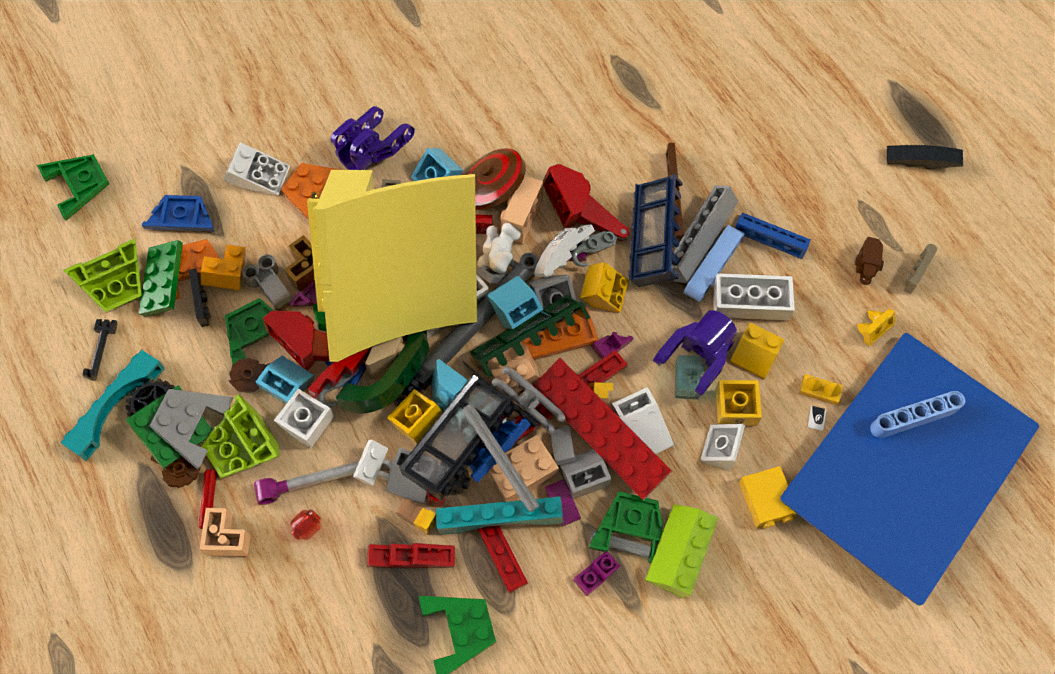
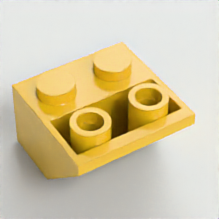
(604, 287)

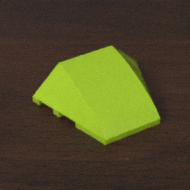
(110, 278)
(240, 440)

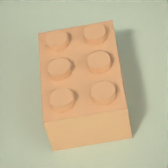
(523, 206)
(532, 464)

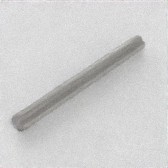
(500, 457)

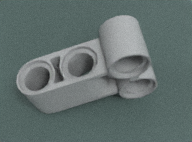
(267, 280)

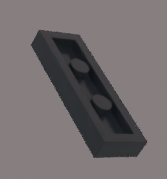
(199, 298)

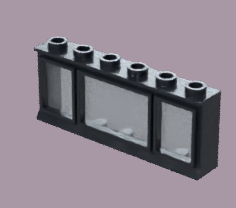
(453, 441)

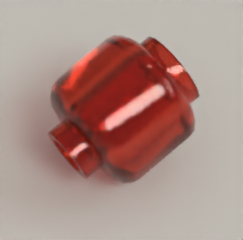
(305, 524)

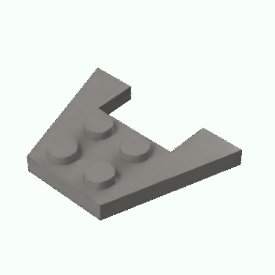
(179, 417)

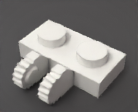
(370, 463)

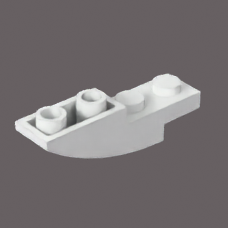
(559, 249)

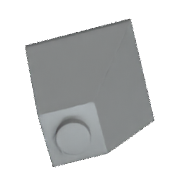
(552, 289)

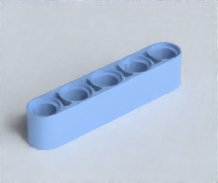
(713, 263)
(911, 419)

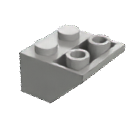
(585, 474)
(400, 484)

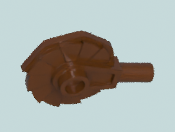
(245, 373)
(179, 473)

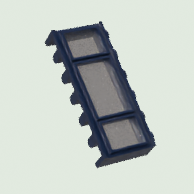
(653, 231)

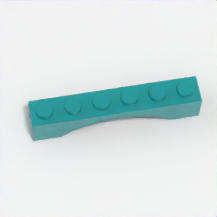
(86, 434)
(471, 517)

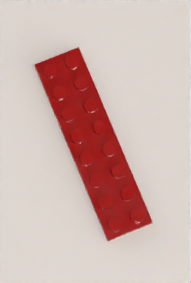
(603, 429)

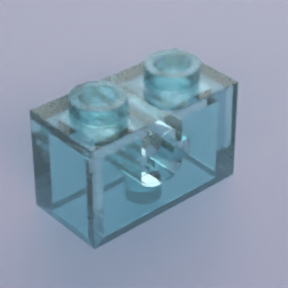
(685, 367)

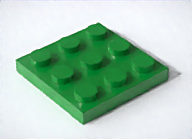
(154, 443)

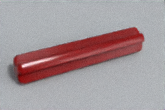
(207, 494)

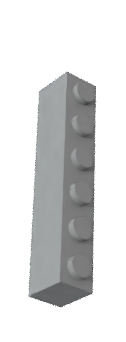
(703, 231)

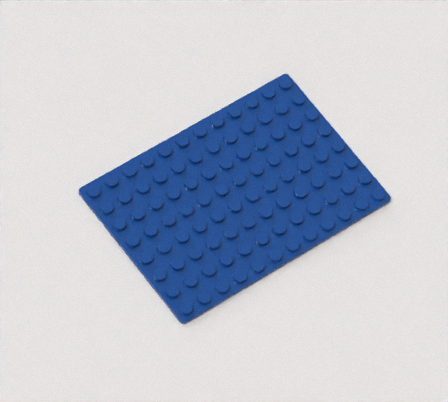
(916, 494)

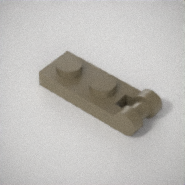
(920, 267)

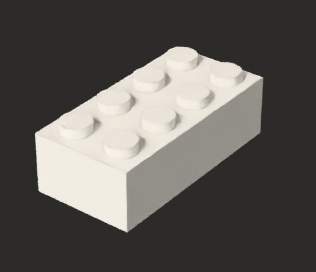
(754, 296)

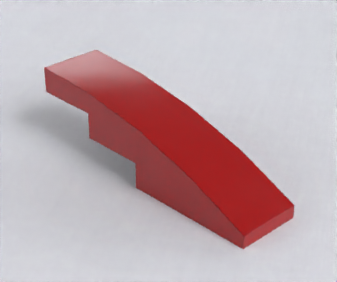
(336, 371)
(411, 556)

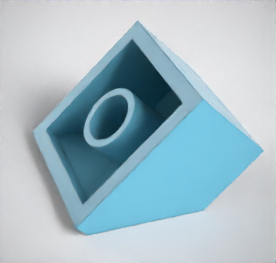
(435, 164)
(445, 384)

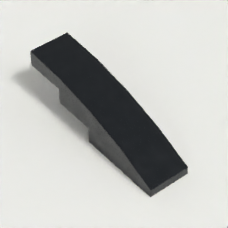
(920, 155)

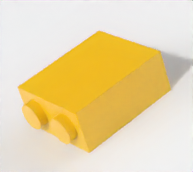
(763, 496)

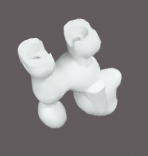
(498, 248)

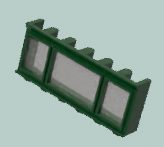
(510, 338)

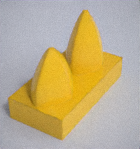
(881, 324)
(821, 389)

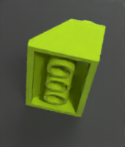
(681, 550)

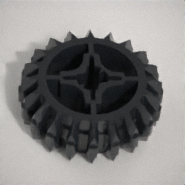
(146, 394)

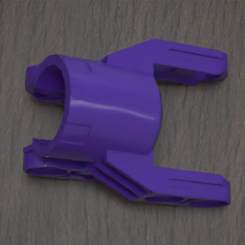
(362, 146)
(709, 339)

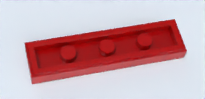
(503, 557)

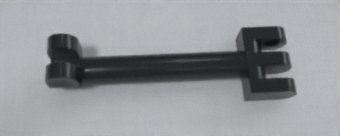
(104, 330)

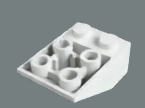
(256, 171)
(645, 419)

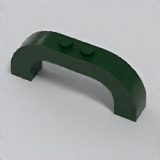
(386, 390)

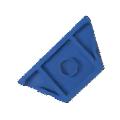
(180, 213)
(506, 438)

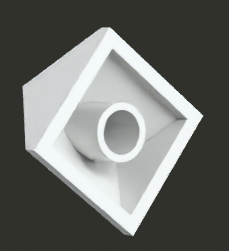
(722, 445)

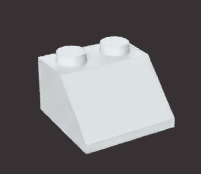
(304, 418)

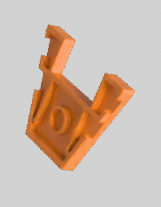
(303, 182)
(192, 258)

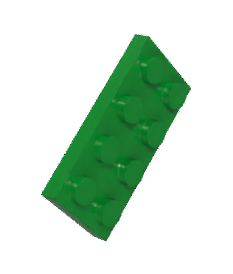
(161, 278)

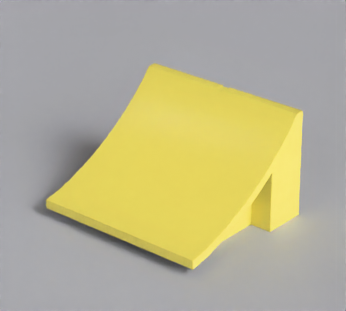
(392, 257)

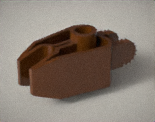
(869, 260)

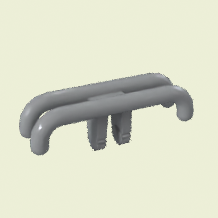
(529, 398)

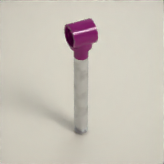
(269, 490)

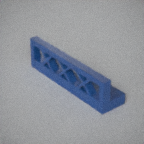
(773, 235)

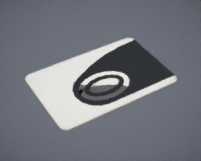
(817, 418)

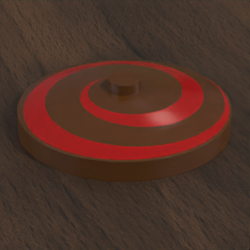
(497, 177)

